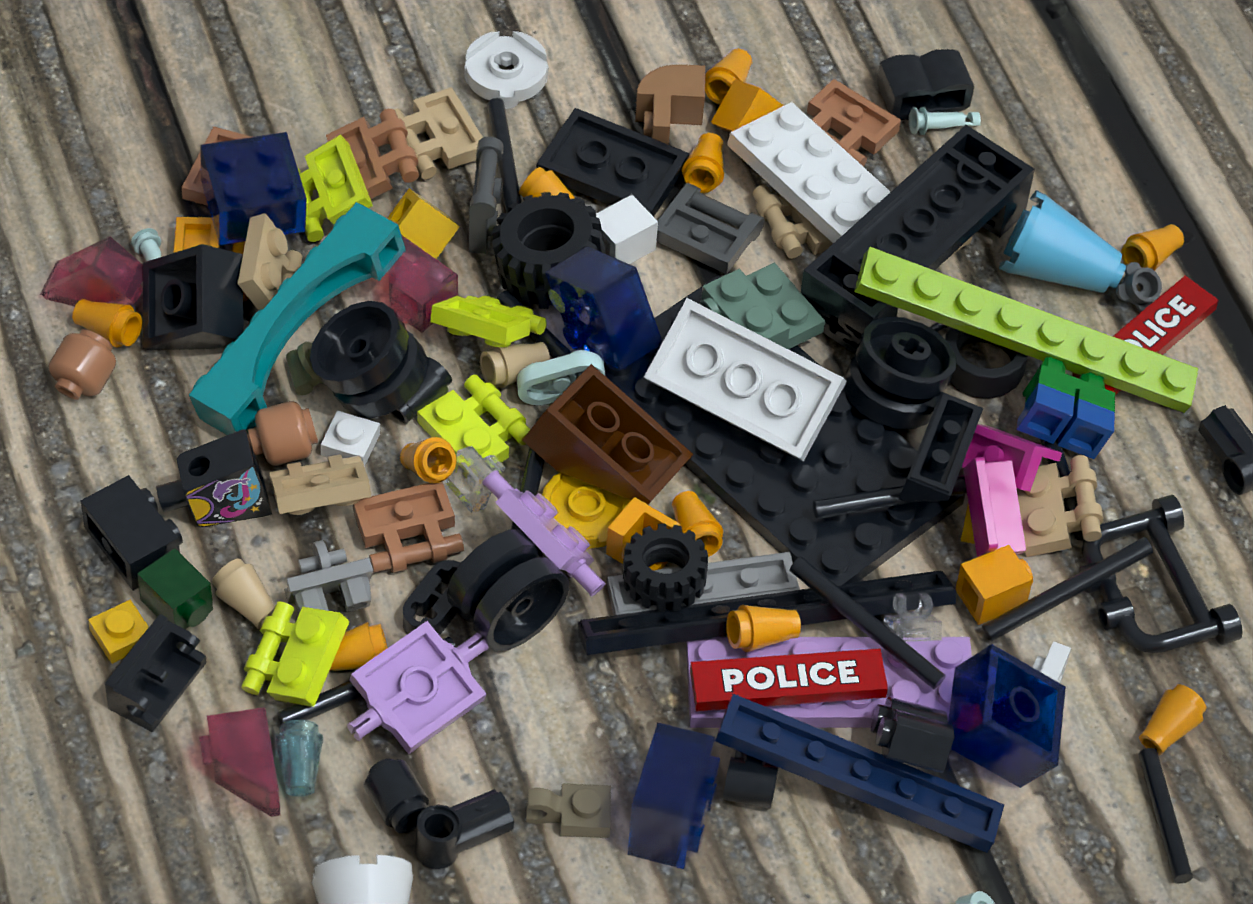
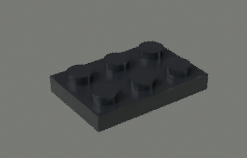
(612, 161)

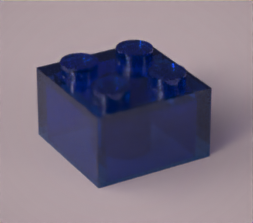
(252, 179)
(603, 307)
(1006, 716)
(673, 796)

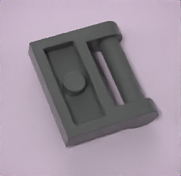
(485, 194)
(704, 236)

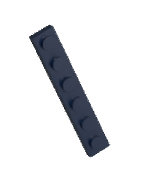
(860, 773)

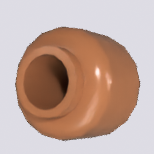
(82, 364)
(283, 433)

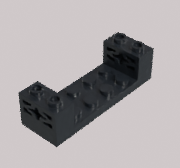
(921, 220)

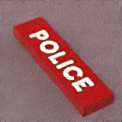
(1168, 318)
(790, 679)

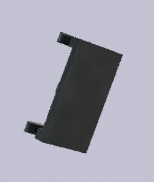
(154, 674)

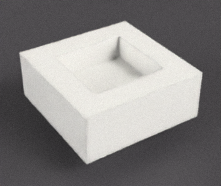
(350, 437)
(1055, 662)

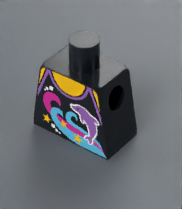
(218, 482)

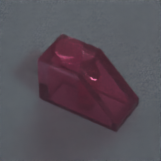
(97, 274)
(417, 284)
(243, 757)

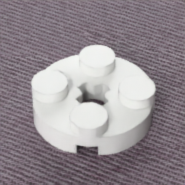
(511, 85)

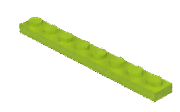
(1026, 329)

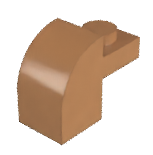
(670, 97)

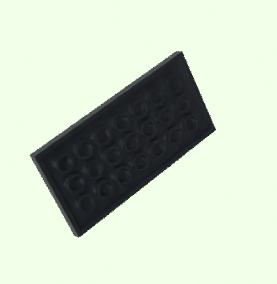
(778, 490)

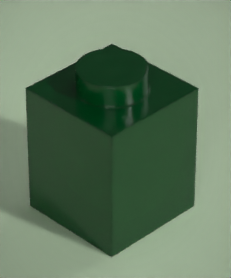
(176, 590)

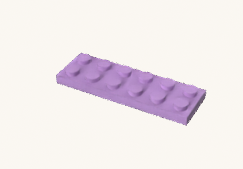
(901, 682)

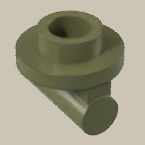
(302, 370)

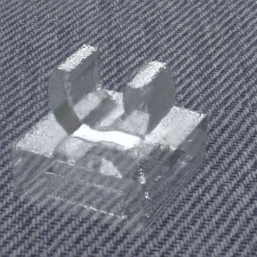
(469, 475)
(917, 624)

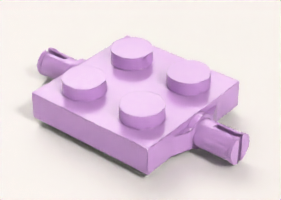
(536, 519)
(417, 687)

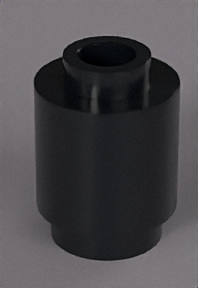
(396, 794)

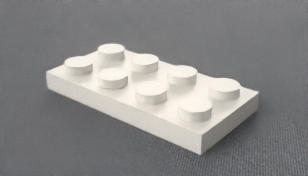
(808, 169)
(745, 379)

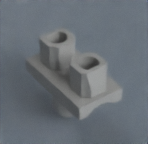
(349, 578)

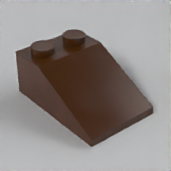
(607, 440)

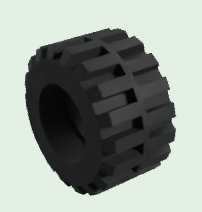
(532, 229)

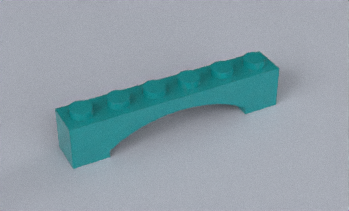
(355, 250)

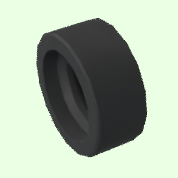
(984, 381)

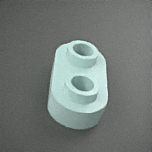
(547, 380)

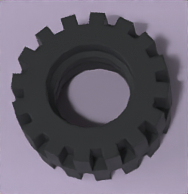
(670, 547)

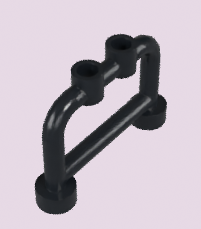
(1117, 609)

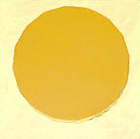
(584, 507)

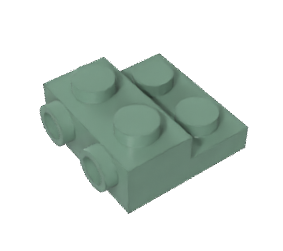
(764, 304)

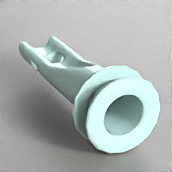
(924, 120)
(147, 243)

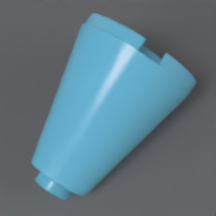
(1061, 249)

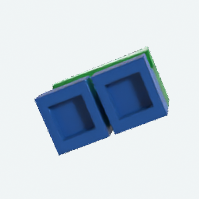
(1068, 409)

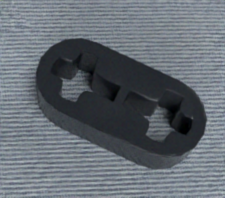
(429, 595)

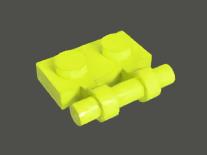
(338, 183)
(487, 319)
(461, 421)
(306, 658)

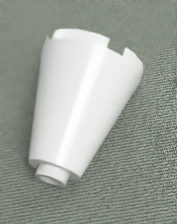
(349, 882)

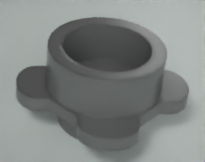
(1149, 284)

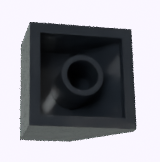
(192, 299)

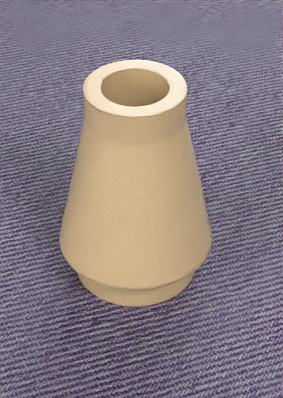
(503, 364)
(243, 591)

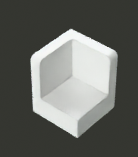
(628, 229)

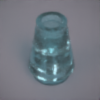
(299, 755)

